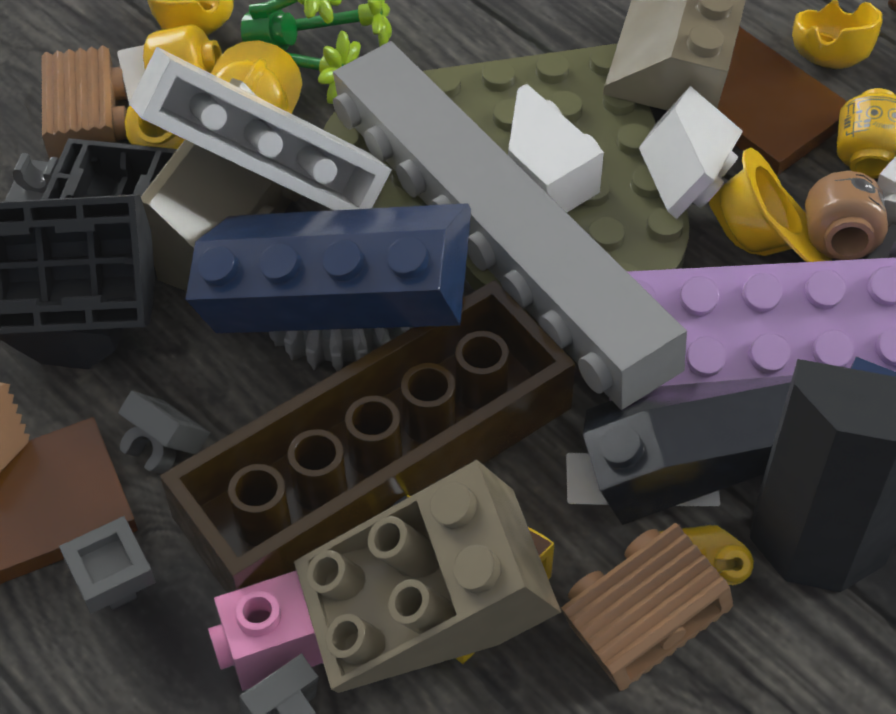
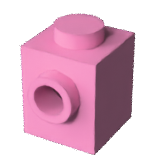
(263, 629)

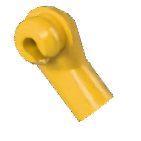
(723, 552)

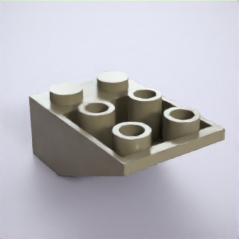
(426, 581)

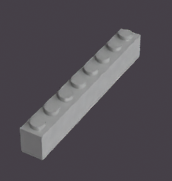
(516, 229)

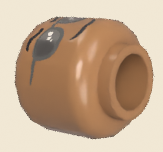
(846, 215)

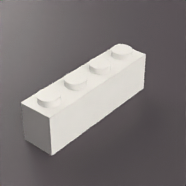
(256, 134)

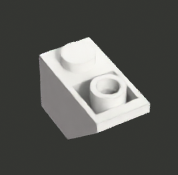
(554, 150)
(690, 152)

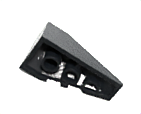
(683, 442)

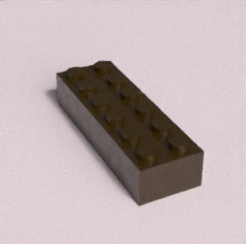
(369, 438)

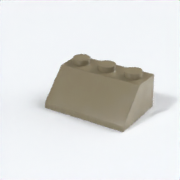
(674, 47)
(196, 195)

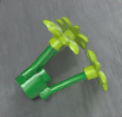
(272, 25)

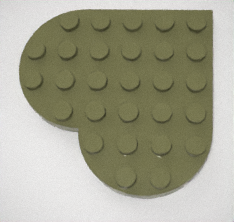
(628, 211)

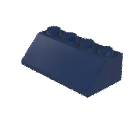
(332, 269)

